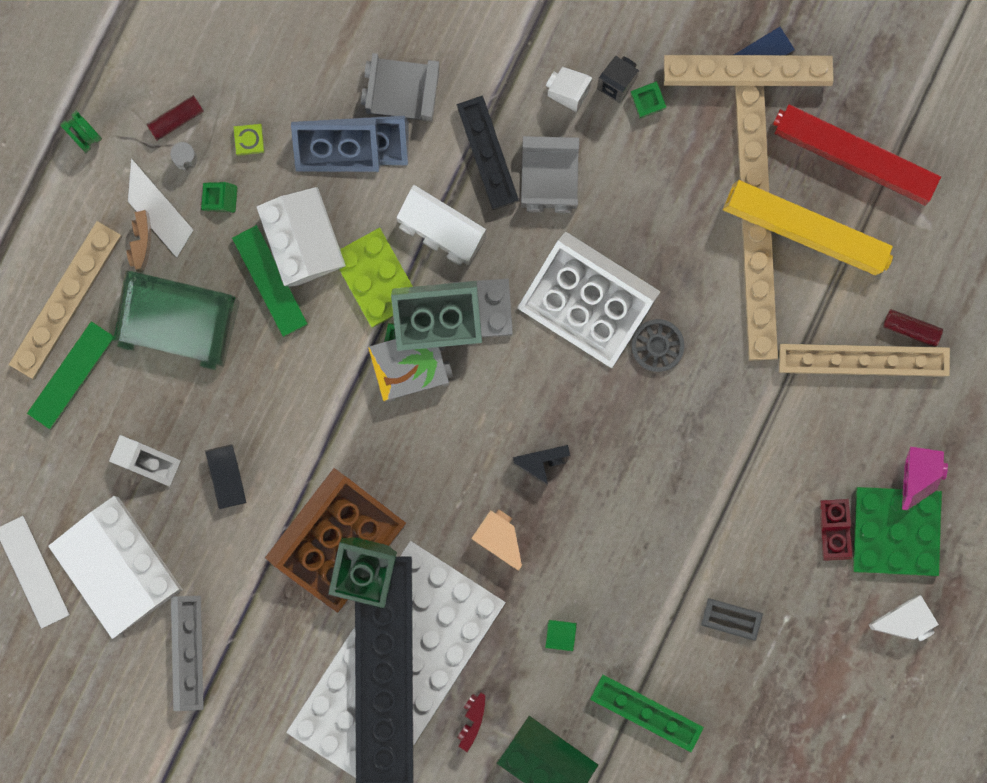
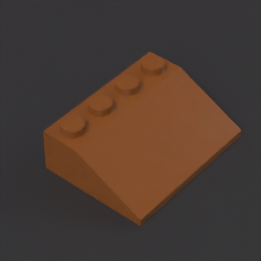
(312, 540)

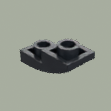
(225, 476)

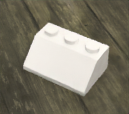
(441, 226)
(301, 236)

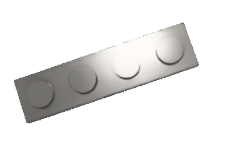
(187, 653)

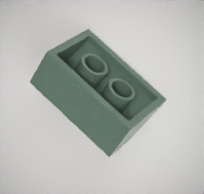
(436, 315)

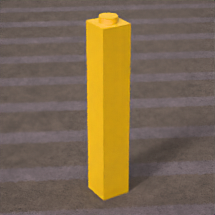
(808, 228)

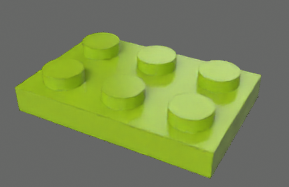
(372, 274)

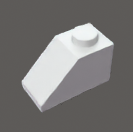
(569, 87)
(144, 460)
(908, 620)

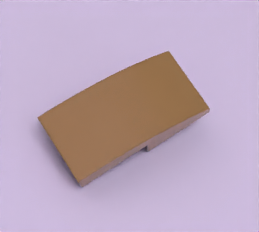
(140, 249)

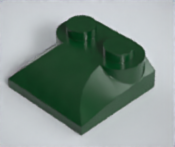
(363, 571)

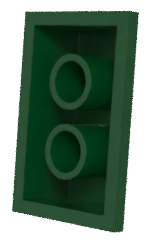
(544, 757)

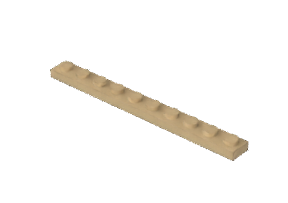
(756, 239)

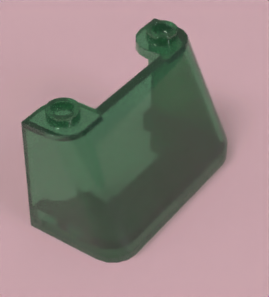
(175, 319)

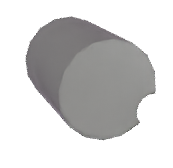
(183, 155)

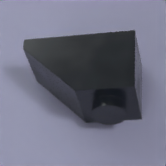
(618, 78)

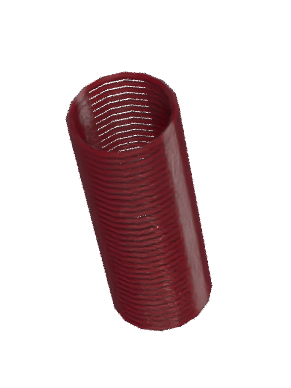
(174, 118)
(917, 330)

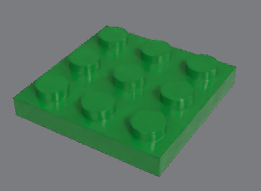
(894, 538)

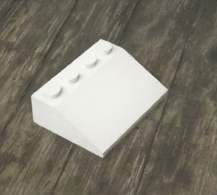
(588, 299)
(115, 566)

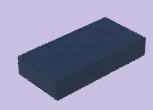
(773, 43)

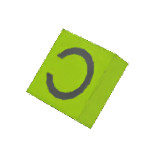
(249, 139)

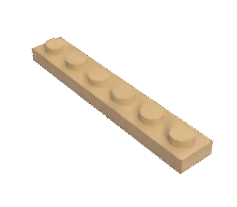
(747, 70)
(65, 300)
(864, 360)

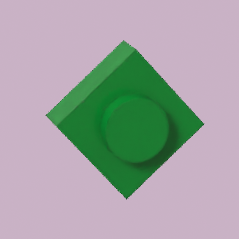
(648, 100)

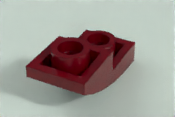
(835, 529)
(475, 713)

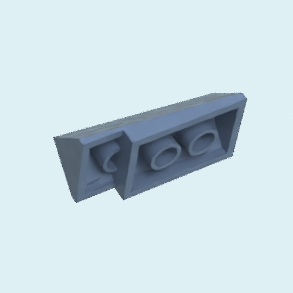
(350, 144)

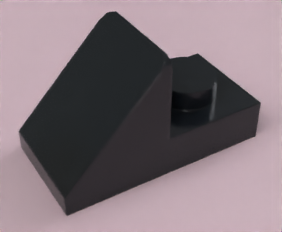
(534, 462)

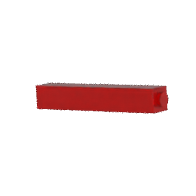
(856, 154)

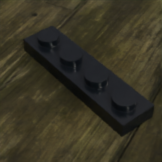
(487, 152)

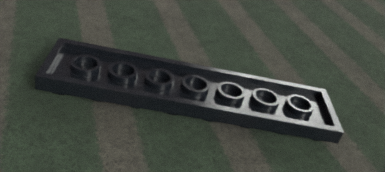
(385, 683)

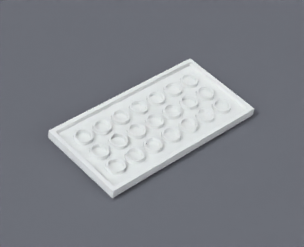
(447, 627)

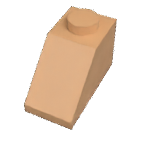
(499, 538)

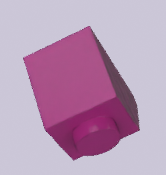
(922, 474)

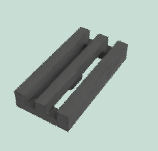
(708, 613)

